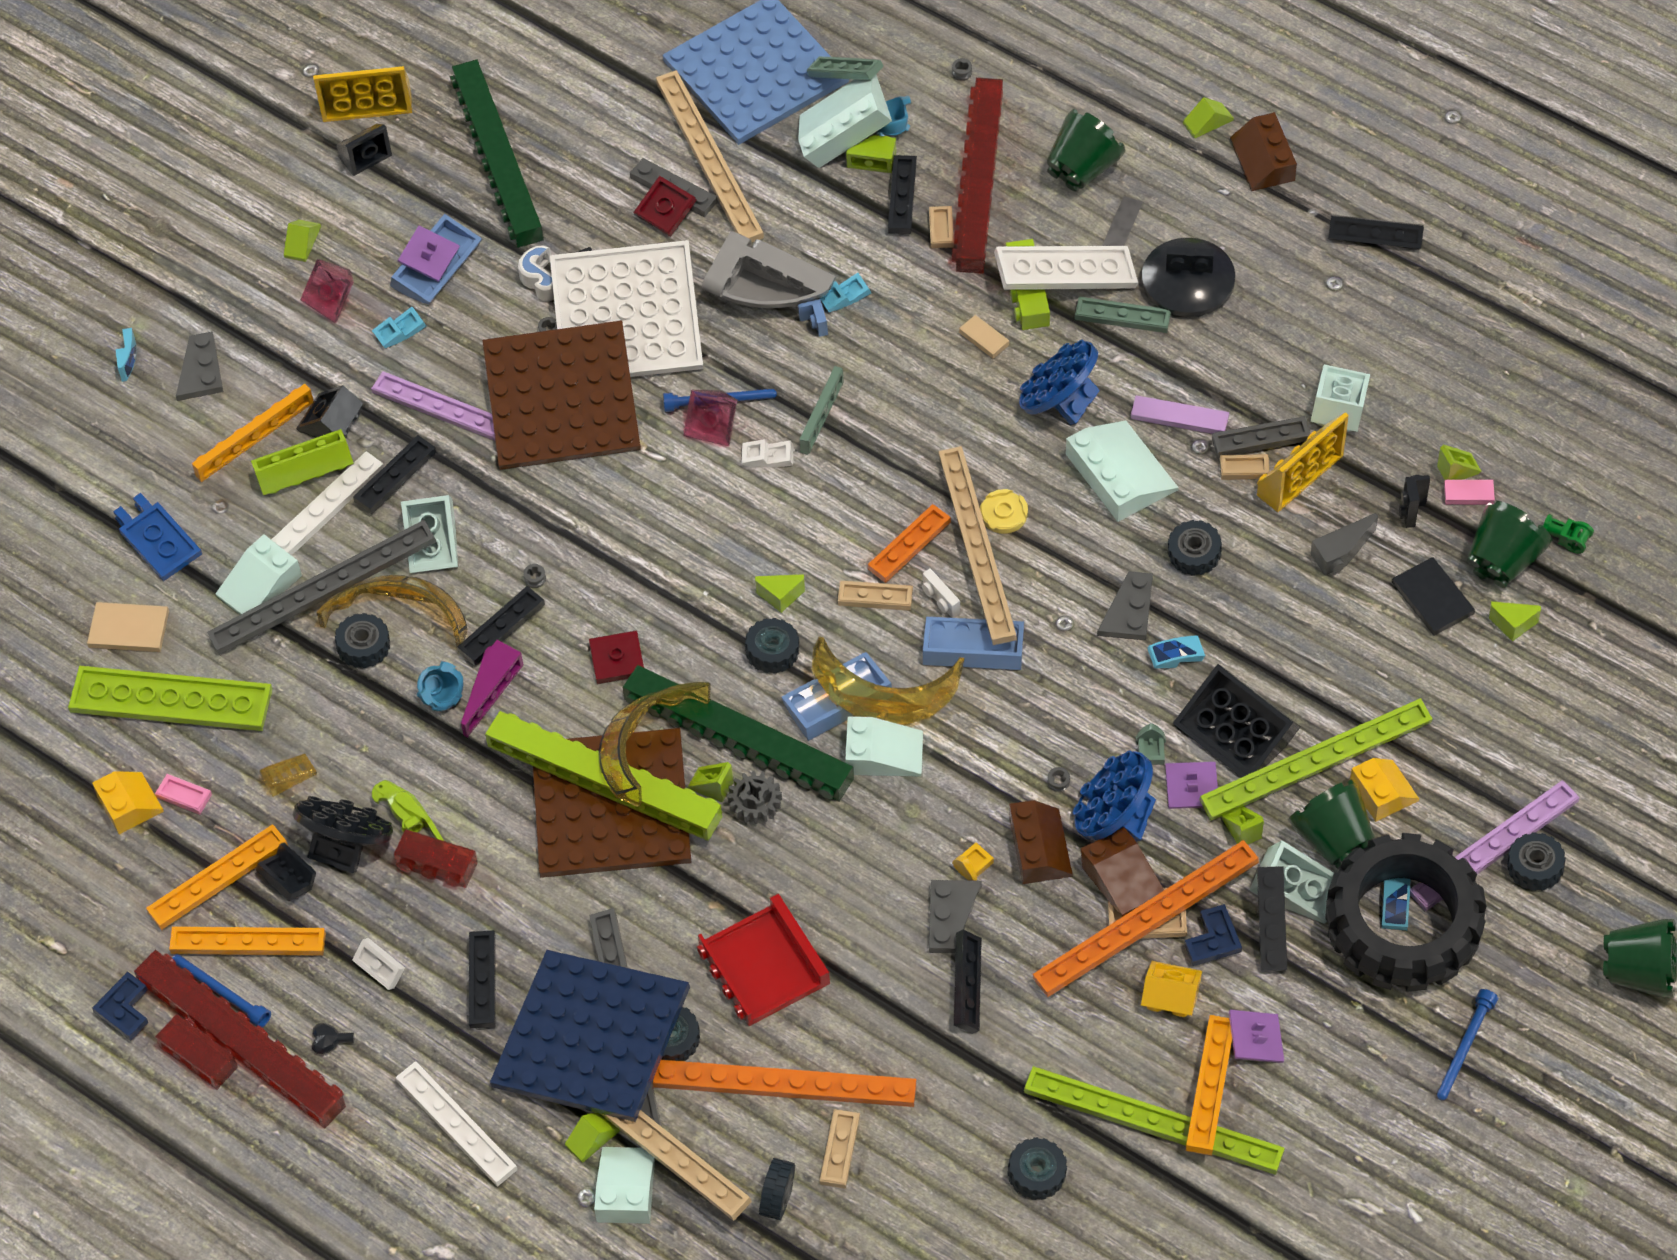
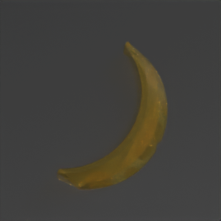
(877, 701)

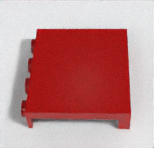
(764, 962)

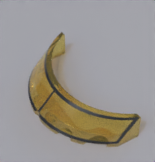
(400, 587)
(613, 741)

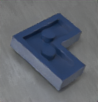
(1219, 940)
(117, 1007)

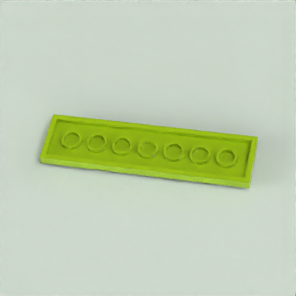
(170, 698)

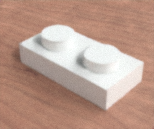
(945, 598)
(378, 963)

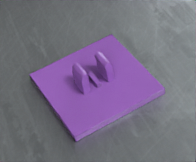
(428, 253)
(1188, 782)
(1256, 1036)

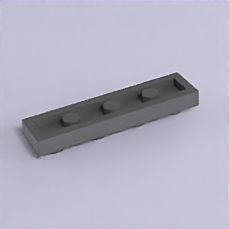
(648, 172)
(1261, 436)

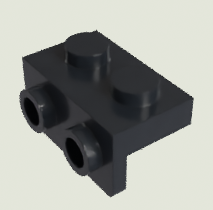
(1413, 496)
(287, 872)

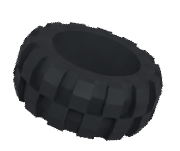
(1415, 861)

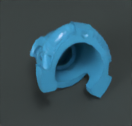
(899, 117)
(440, 686)

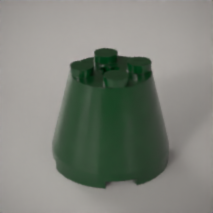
(1083, 150)
(1506, 543)
(1334, 822)
(1643, 957)

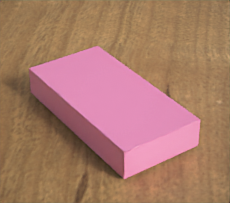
(1469, 492)
(183, 794)

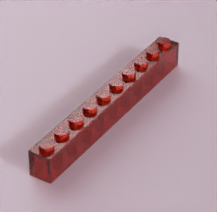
(979, 175)
(250, 1044)

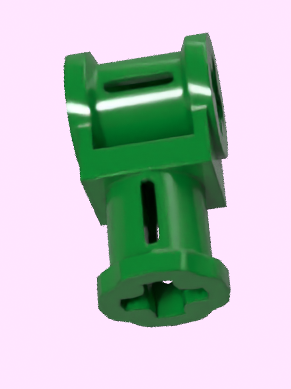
(1569, 533)

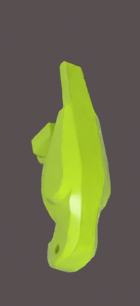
(404, 807)

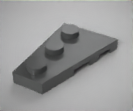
(200, 368)
(1130, 609)
(949, 909)

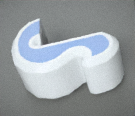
(534, 275)

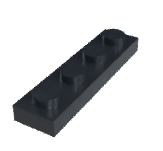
(902, 194)
(1376, 231)
(394, 474)
(501, 624)
(1272, 918)
(482, 979)
(967, 981)

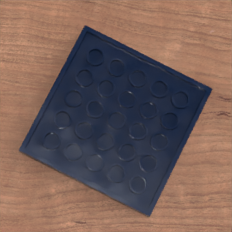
(590, 1035)

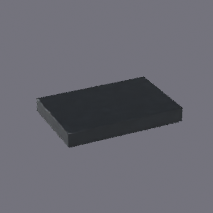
(1433, 596)

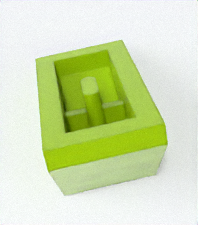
(1207, 117)
(300, 239)
(1456, 463)
(780, 589)
(1514, 618)
(713, 780)
(1244, 825)
(590, 1135)

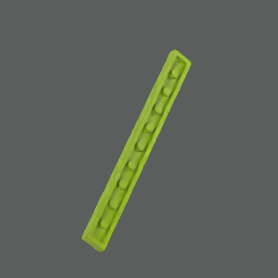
(1315, 759)
(1149, 1118)

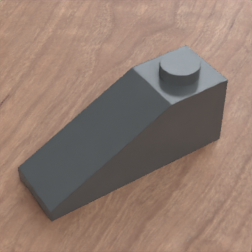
(1339, 547)

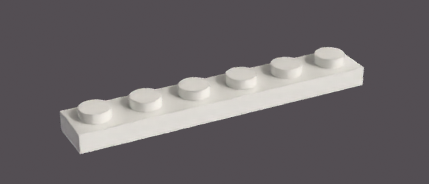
(328, 503)
(456, 1123)

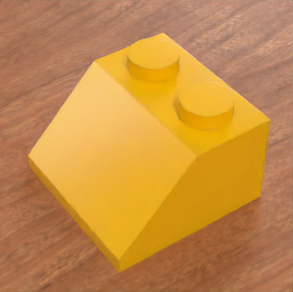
(1382, 787)
(127, 799)
(1171, 988)

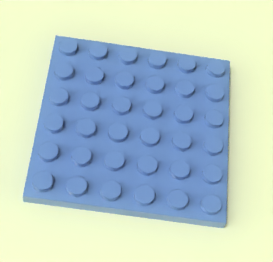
(752, 69)

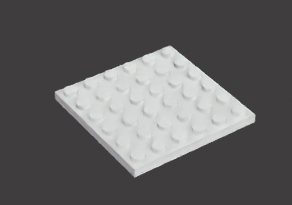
(645, 289)

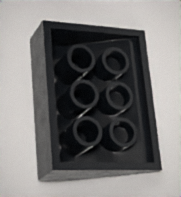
(1235, 723)

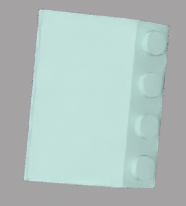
(842, 120)
(1119, 468)

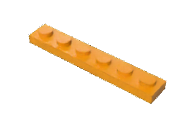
(253, 432)
(215, 877)
(247, 941)
(1210, 1086)

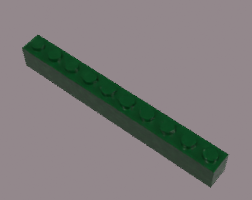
(497, 154)
(746, 737)

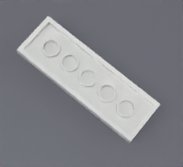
(1065, 267)

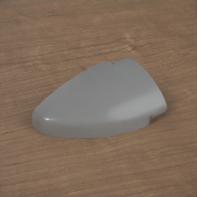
(764, 275)

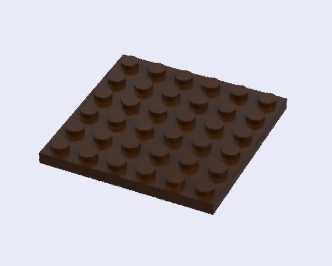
(561, 395)
(595, 834)

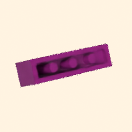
(495, 673)

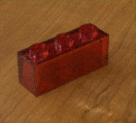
(435, 859)
(197, 1051)

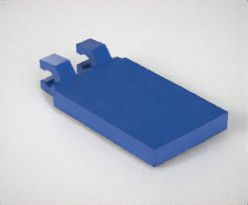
(157, 538)

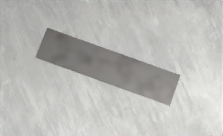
(1123, 222)

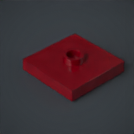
(665, 206)
(615, 656)

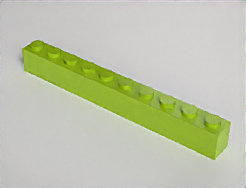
(581, 766)

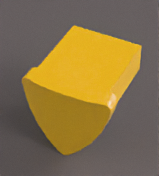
(973, 862)

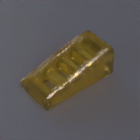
(282, 784)

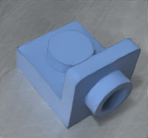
(814, 312)

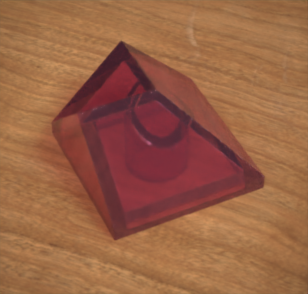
(328, 289)
(710, 416)

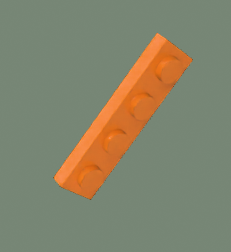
(909, 543)

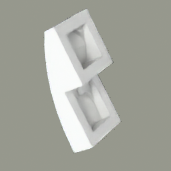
(762, 454)

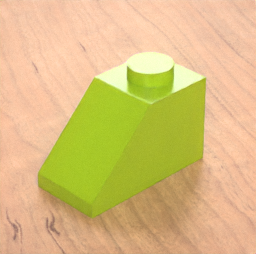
(873, 154)

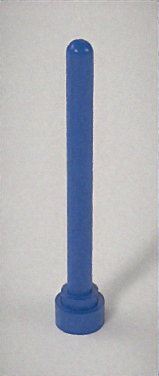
(673, 401)
(1485, 1002)
(257, 1014)

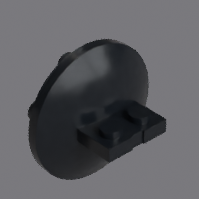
(1188, 277)
(339, 833)

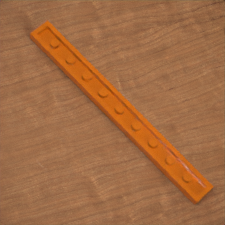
(1145, 918)
(785, 1083)

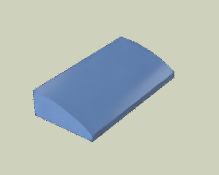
(424, 288)
(969, 638)
(811, 704)

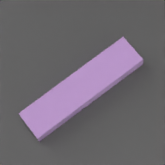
(1179, 415)

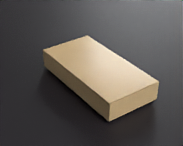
(941, 227)
(984, 336)
(1243, 466)

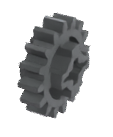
(747, 804)

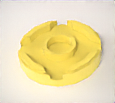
(1004, 511)

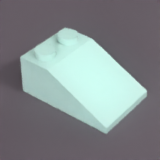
(1340, 393)
(440, 518)
(259, 576)
(883, 748)
(1304, 880)
(624, 1186)

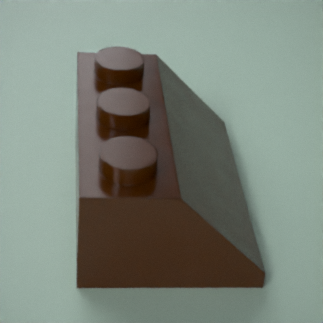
(1264, 152)
(1039, 842)

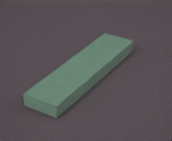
(845, 68)
(1122, 314)
(821, 410)

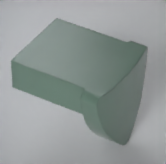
(1151, 743)

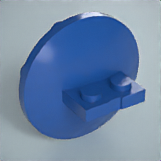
(1062, 382)
(1116, 798)

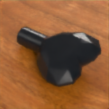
(328, 1038)

